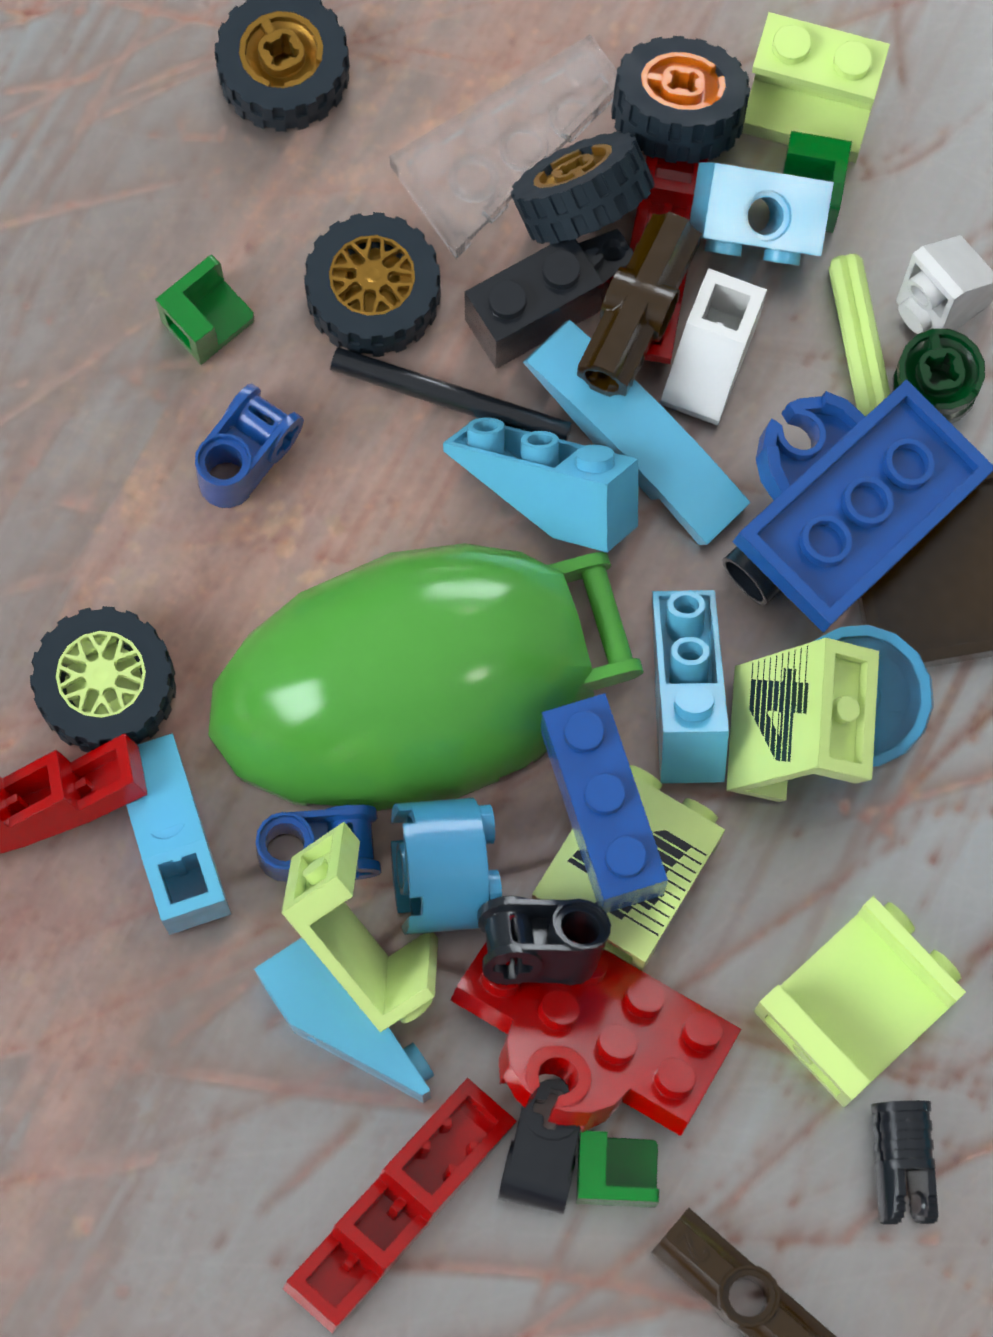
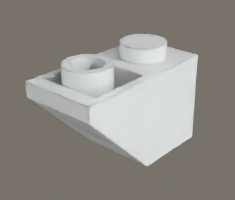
(944, 286)
(713, 346)

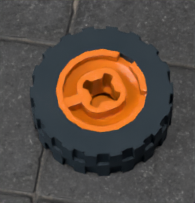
(680, 99)

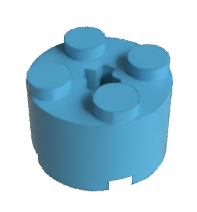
(443, 864)

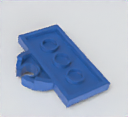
(855, 495)

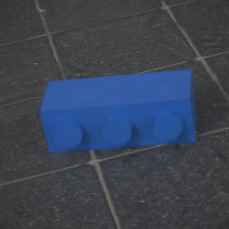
(603, 803)

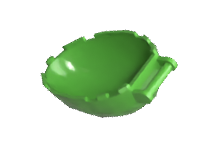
(414, 676)

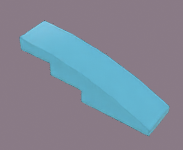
(637, 426)

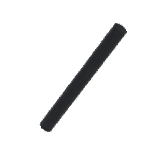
(445, 393)

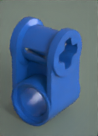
(249, 436)
(313, 825)

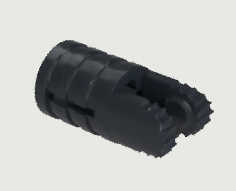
(903, 1146)

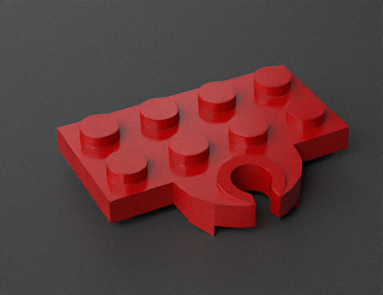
(606, 1039)

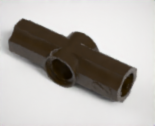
(639, 304)
(711, 1267)

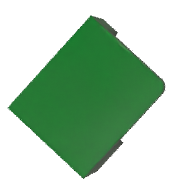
(822, 160)
(203, 310)
(616, 1171)

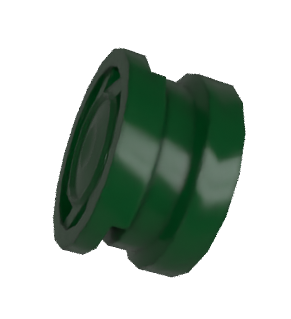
(944, 370)

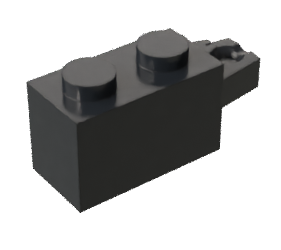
(543, 292)

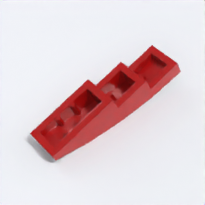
(64, 794)
(399, 1205)

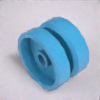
(902, 690)

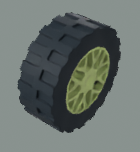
(103, 678)

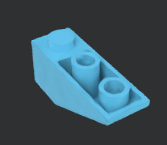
(559, 485)
(689, 687)
(175, 842)
(328, 1017)

